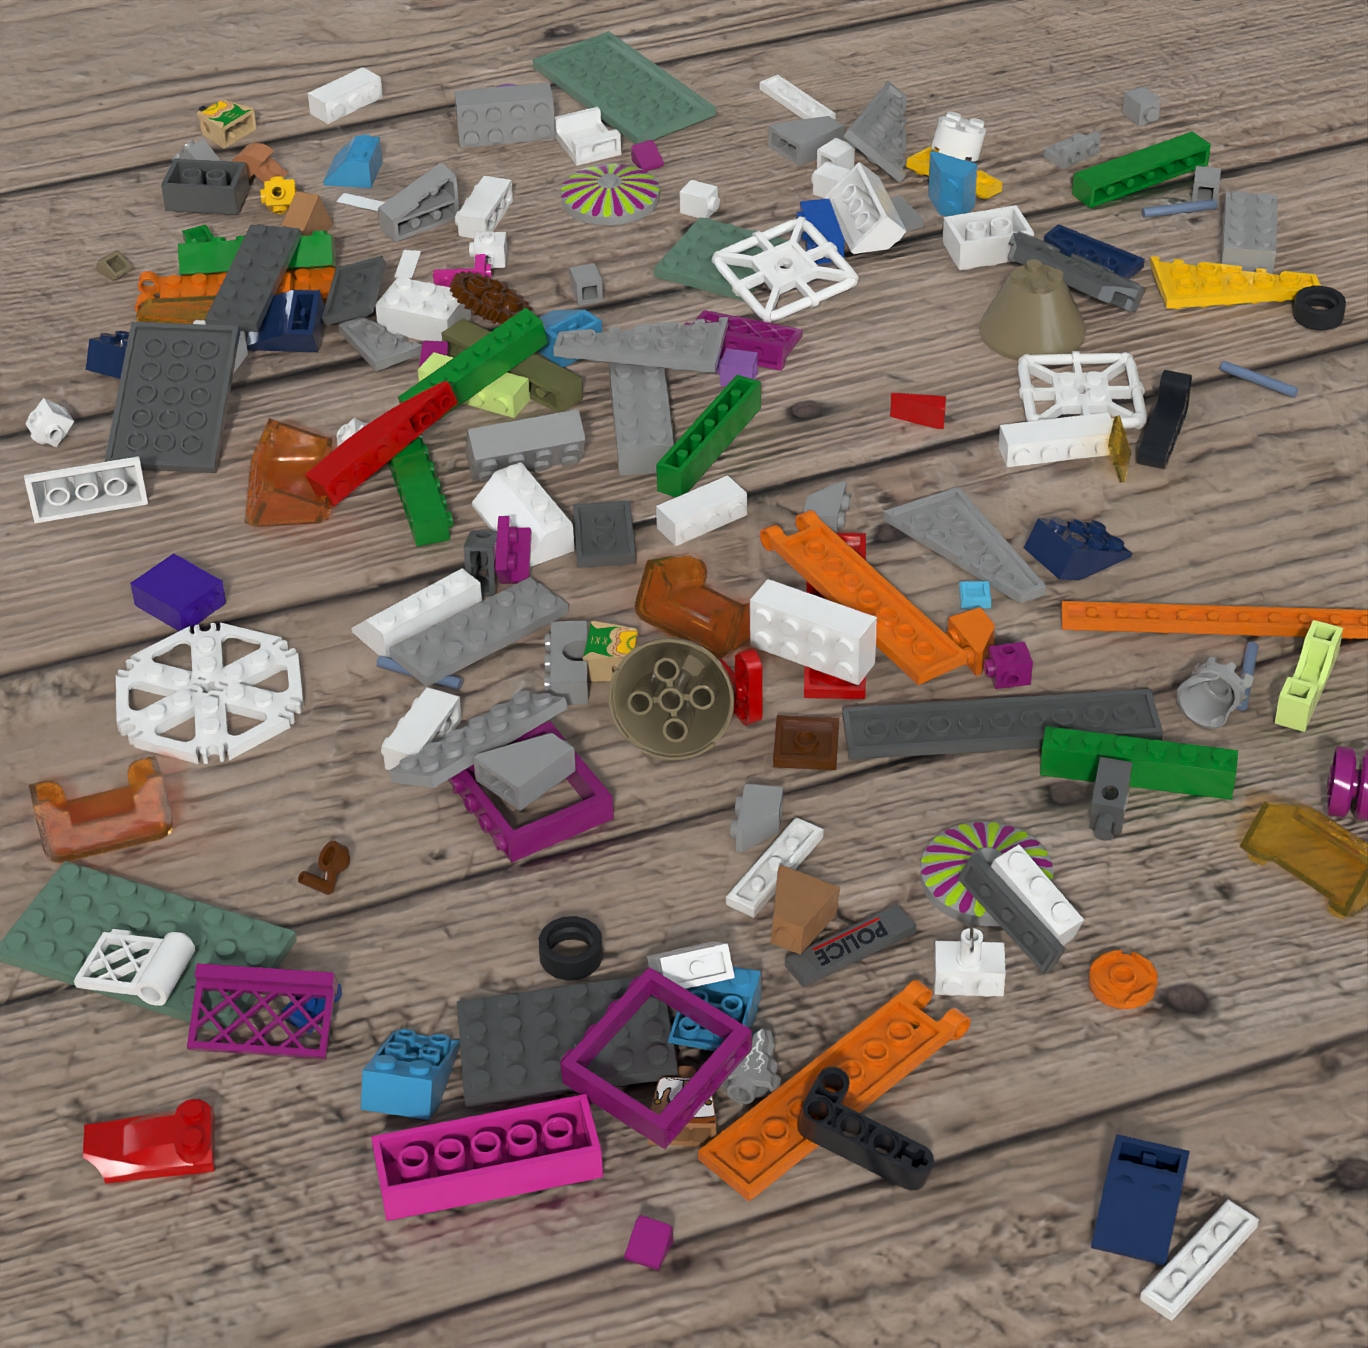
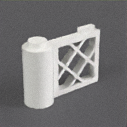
(155, 971)

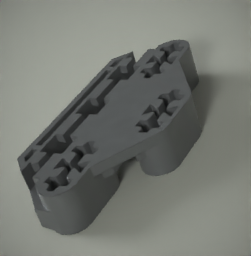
(1079, 271)

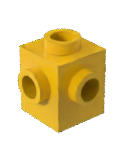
(274, 187)

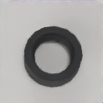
(1317, 318)
(572, 966)

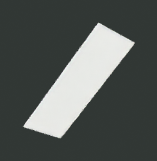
(360, 201)
(407, 263)

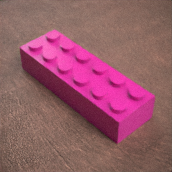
(487, 1157)

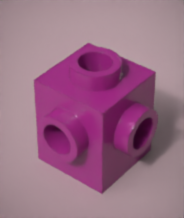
(1009, 665)

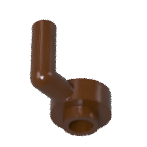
(332, 861)

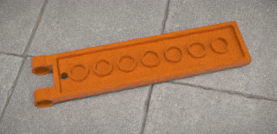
(209, 285)
(849, 580)
(875, 1058)

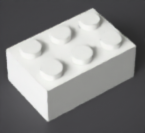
(983, 236)
(419, 309)

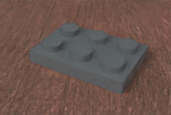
(354, 290)
(604, 534)

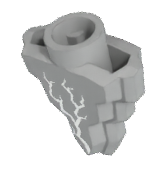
(757, 1072)

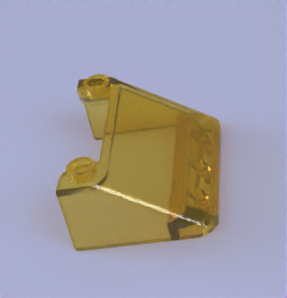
(1312, 851)

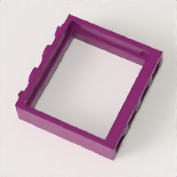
(547, 831)
(671, 1121)

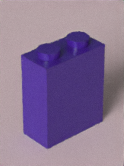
(178, 593)

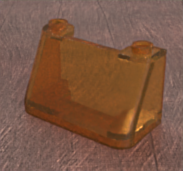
(276, 479)
(680, 604)
(104, 819)

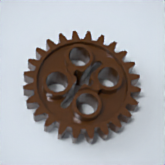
(487, 297)

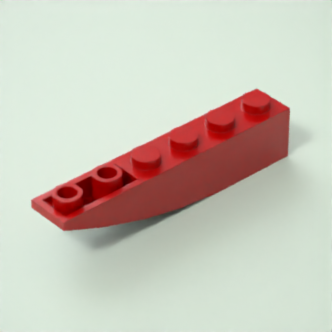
(378, 443)

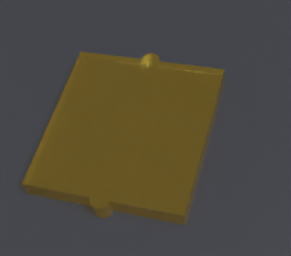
(1119, 448)

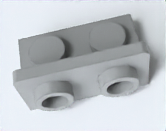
(1073, 149)

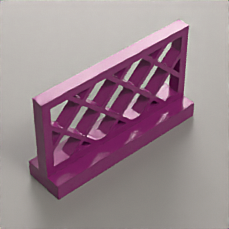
(771, 352)
(267, 982)

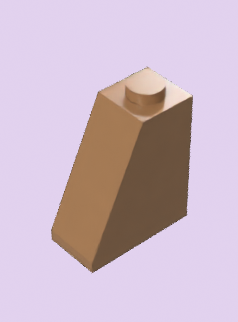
(307, 214)
(801, 909)

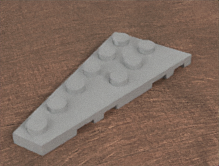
(881, 132)
(651, 345)
(965, 536)

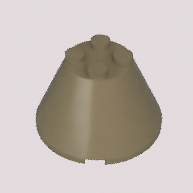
(1033, 314)
(671, 698)

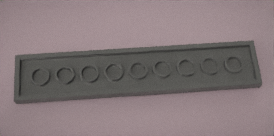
(994, 723)

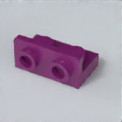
(512, 552)

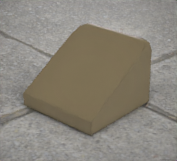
(114, 266)

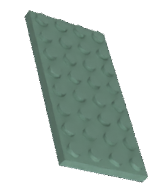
(625, 86)
(83, 903)

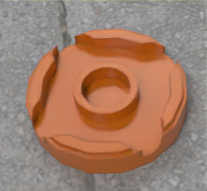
(1123, 979)

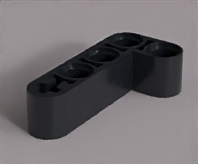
(1166, 420)
(867, 1132)

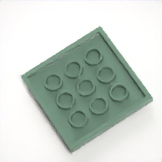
(691, 257)

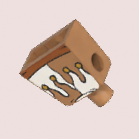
(702, 1126)

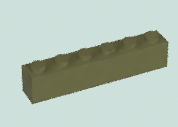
(547, 381)

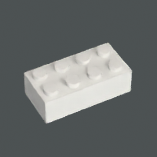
(813, 631)

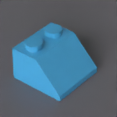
(356, 163)
(952, 184)

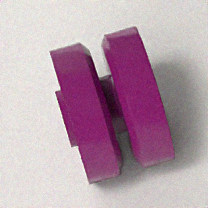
(1347, 784)

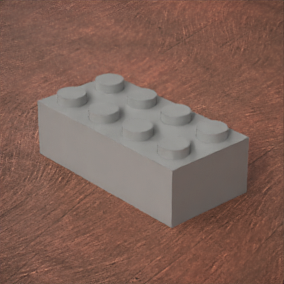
(504, 115)
(1249, 231)
(530, 441)

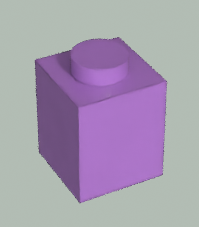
(737, 363)

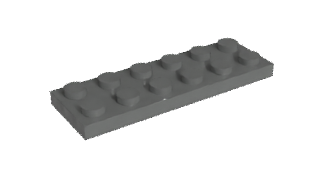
(254, 277)

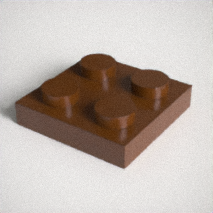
(806, 742)

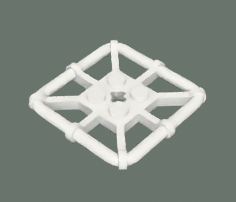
(799, 269)
(1068, 386)

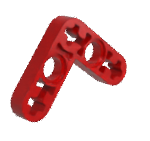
(747, 686)

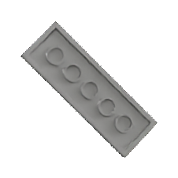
(478, 631)
(483, 733)

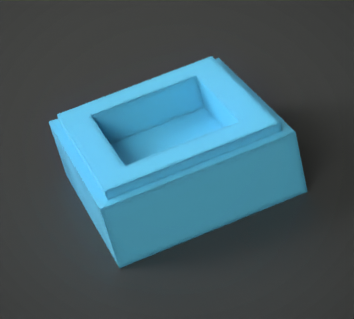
(974, 594)

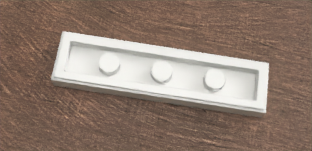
(794, 98)
(760, 881)
(1199, 1260)

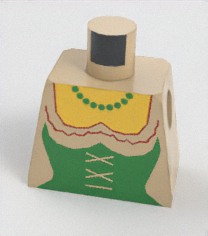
(226, 122)
(606, 648)

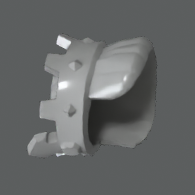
(1212, 693)

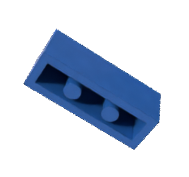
(823, 217)

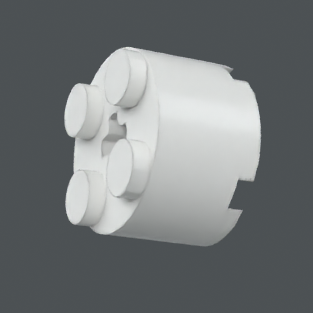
(959, 136)

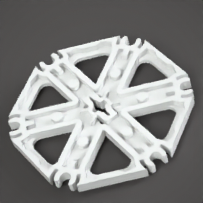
(187, 698)

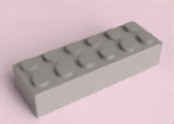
(640, 417)

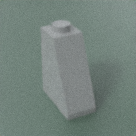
(802, 138)
(525, 769)

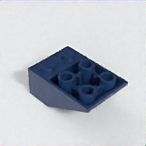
(290, 323)
(107, 353)
(1074, 547)
(1140, 1199)

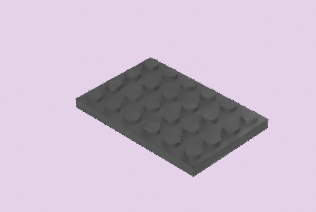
(174, 396)
(518, 1040)

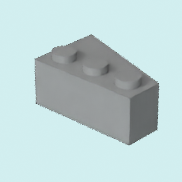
(421, 205)

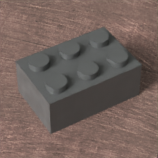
(205, 186)

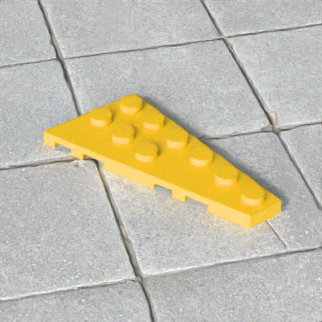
(1223, 284)

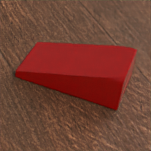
(919, 409)

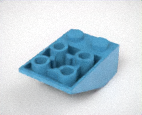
(565, 320)
(734, 997)
(409, 1074)

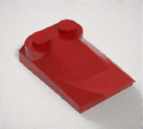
(153, 1144)

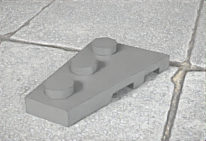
(376, 344)

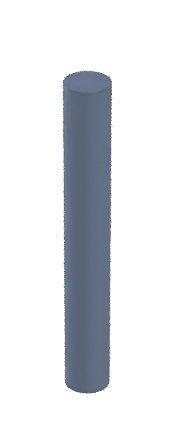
(1179, 208)
(1259, 379)
(389, 664)
(1248, 667)

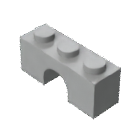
(565, 662)

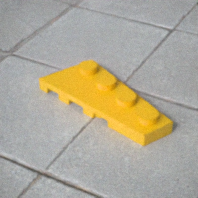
(985, 184)

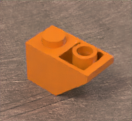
(974, 634)

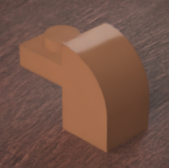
(259, 162)

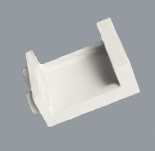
(586, 137)
(694, 964)

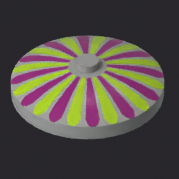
(610, 194)
(950, 852)

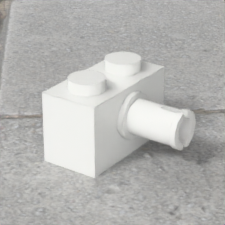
(969, 966)

